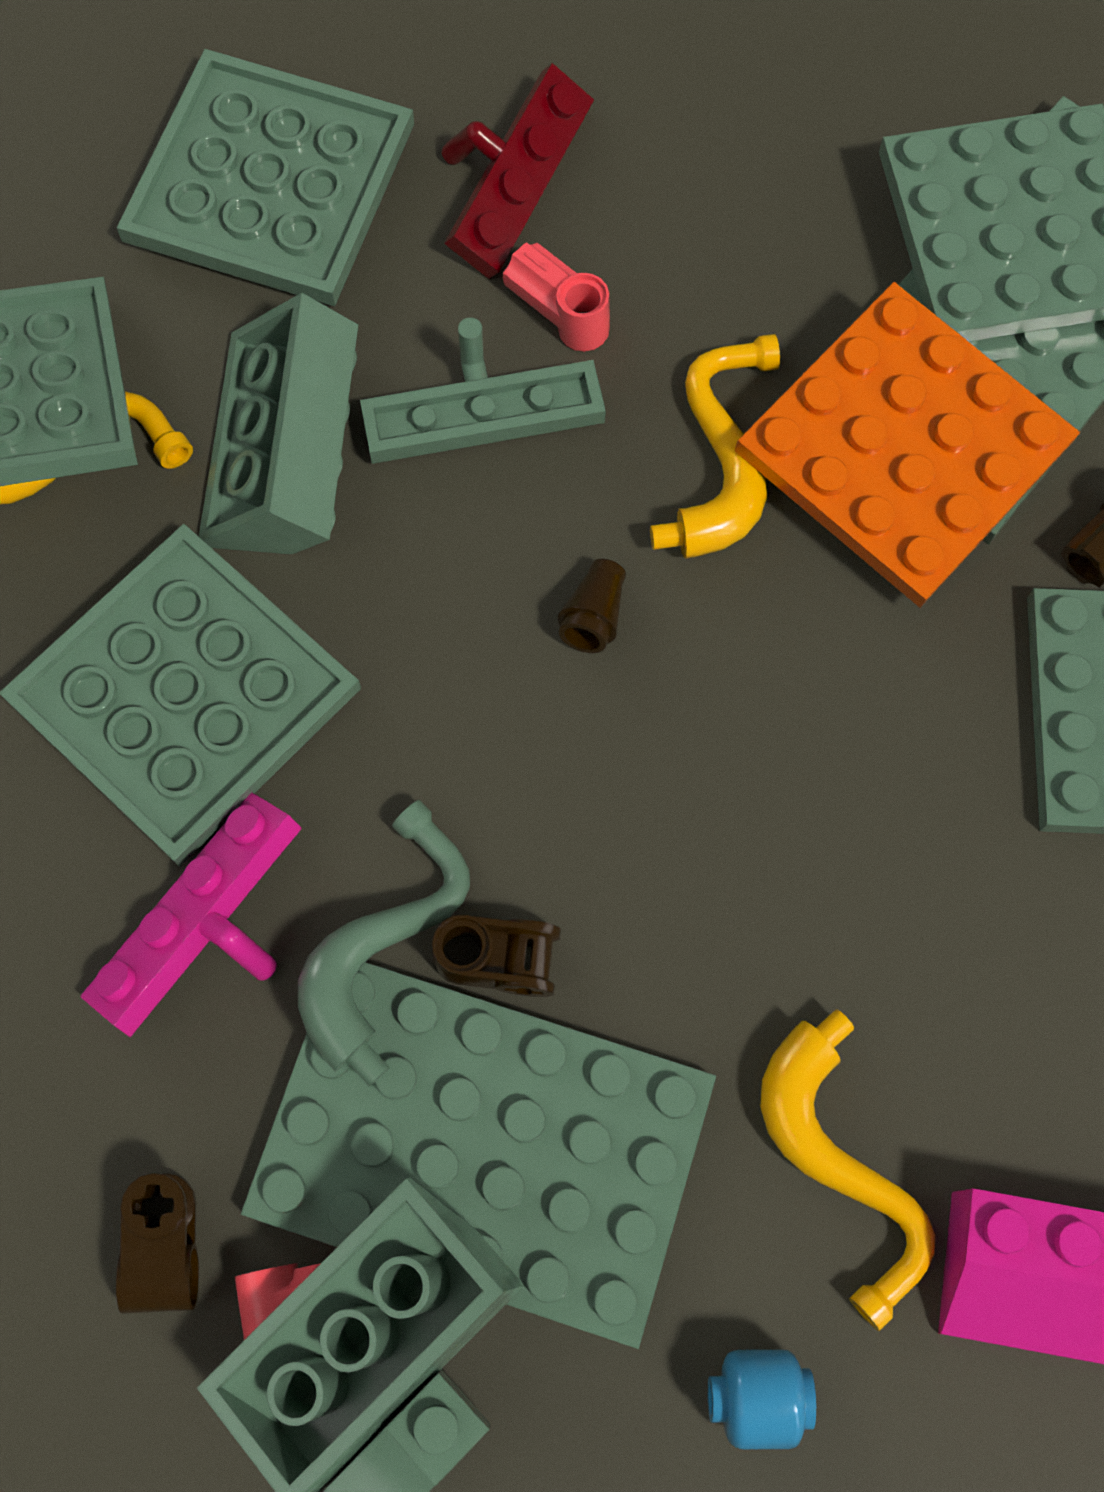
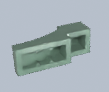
(417, 1444)

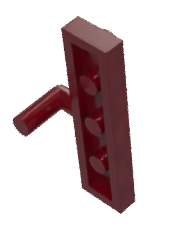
(517, 169)

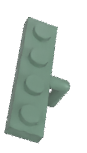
(482, 407)

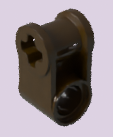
(501, 956)
(157, 1262)

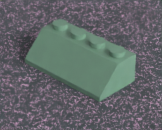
(280, 430)
(358, 1339)

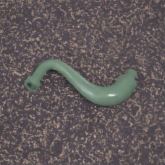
(329, 970)

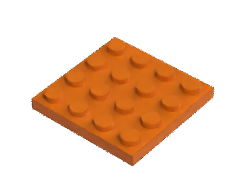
(906, 443)

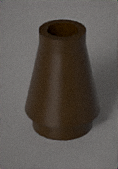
(592, 611)

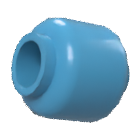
(763, 1399)

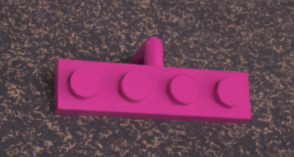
(193, 915)

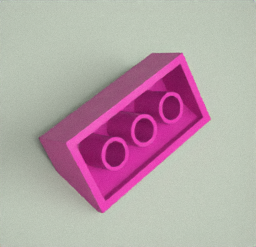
(1024, 1275)

